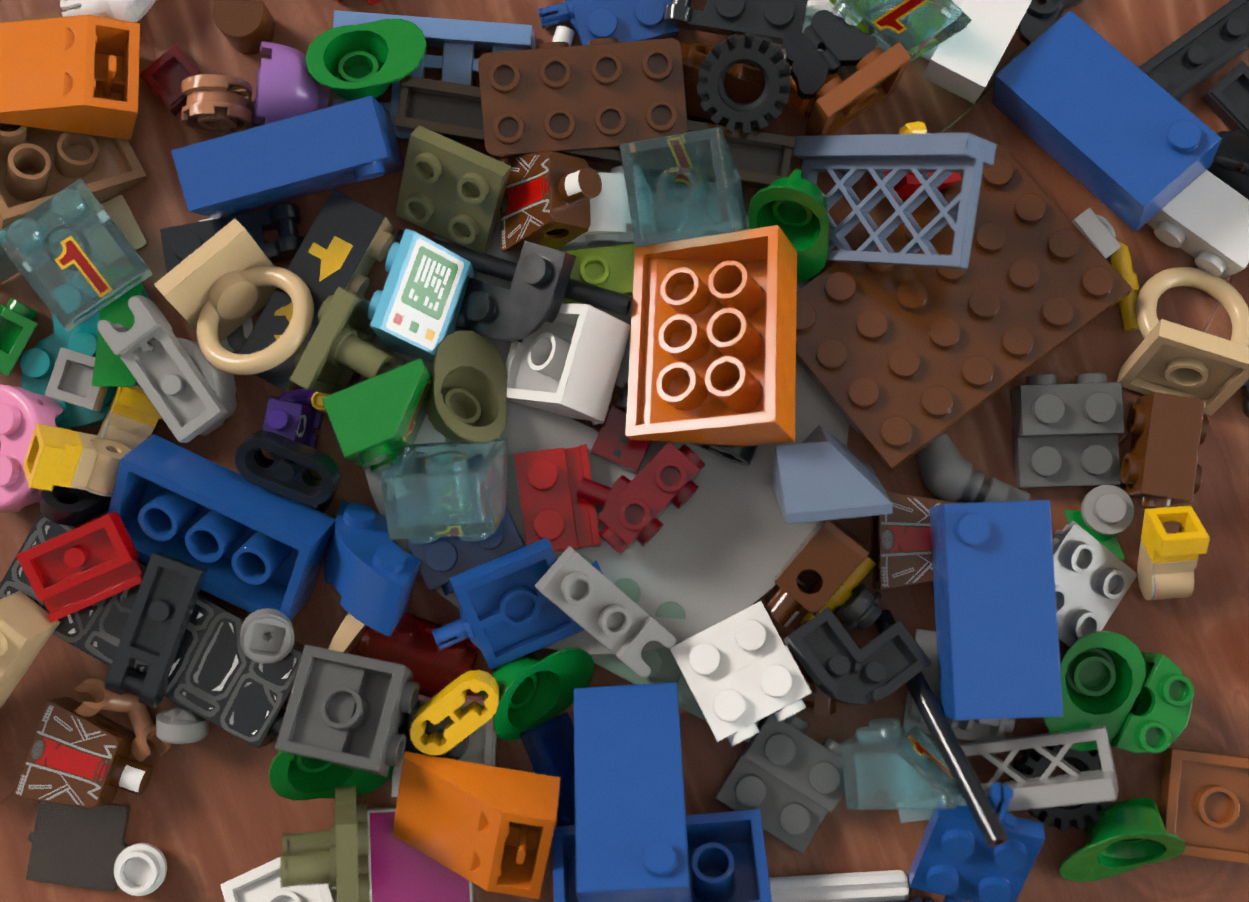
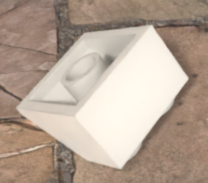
(569, 363)

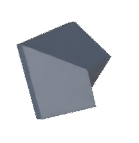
(825, 481)

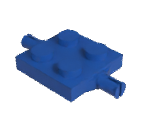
(611, 19)
(504, 608)
(960, 864)

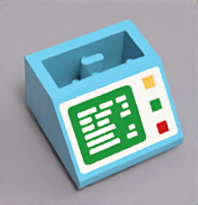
(419, 296)

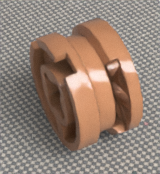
(216, 104)

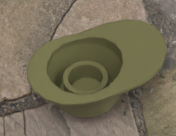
(468, 389)

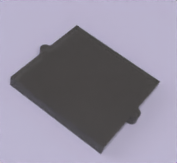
(77, 845)

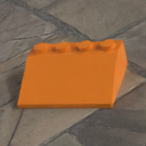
(714, 340)

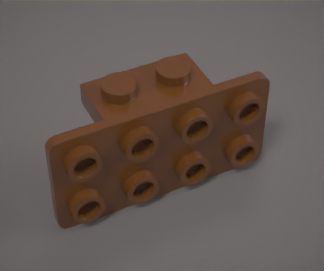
(581, 95)

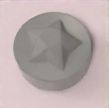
(267, 636)
(180, 726)

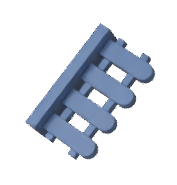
(459, 42)

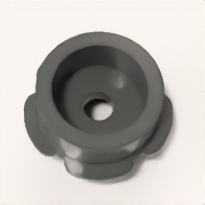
(860, 609)

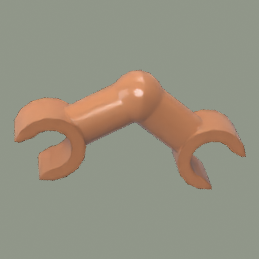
(126, 703)

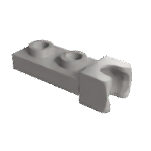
(164, 370)
(602, 609)

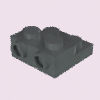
(1066, 431)
(348, 710)
(786, 778)

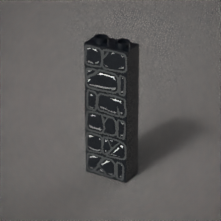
(210, 667)

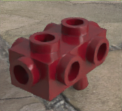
(635, 505)

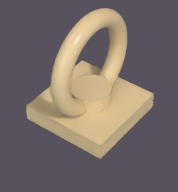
(226, 286)
(1184, 359)

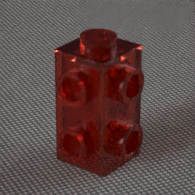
(416, 648)

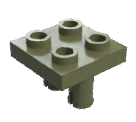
(451, 189)
(341, 347)
(332, 855)

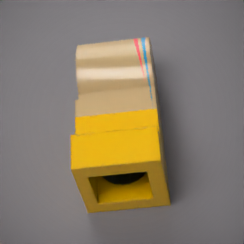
(129, 417)
(72, 460)
(1166, 559)

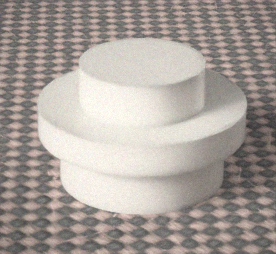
(140, 869)

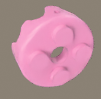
(18, 418)

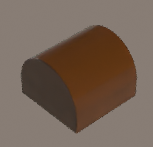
(244, 24)

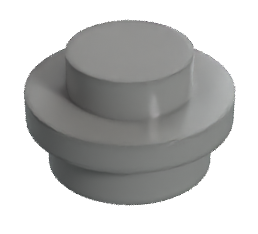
(1107, 510)

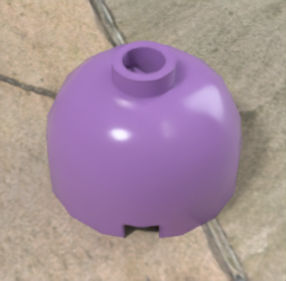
(285, 85)

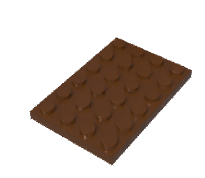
(929, 345)

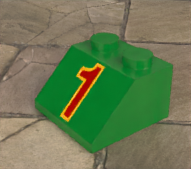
(380, 415)

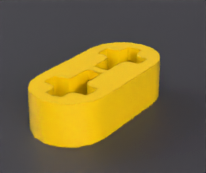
(461, 721)

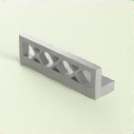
(1045, 790)

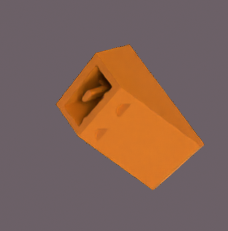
(71, 75)
(479, 820)

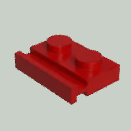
(549, 500)
(82, 566)

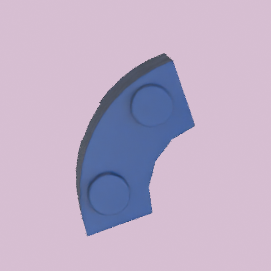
(369, 568)

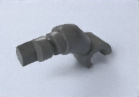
(955, 480)

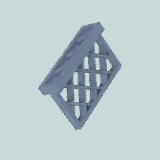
(899, 155)

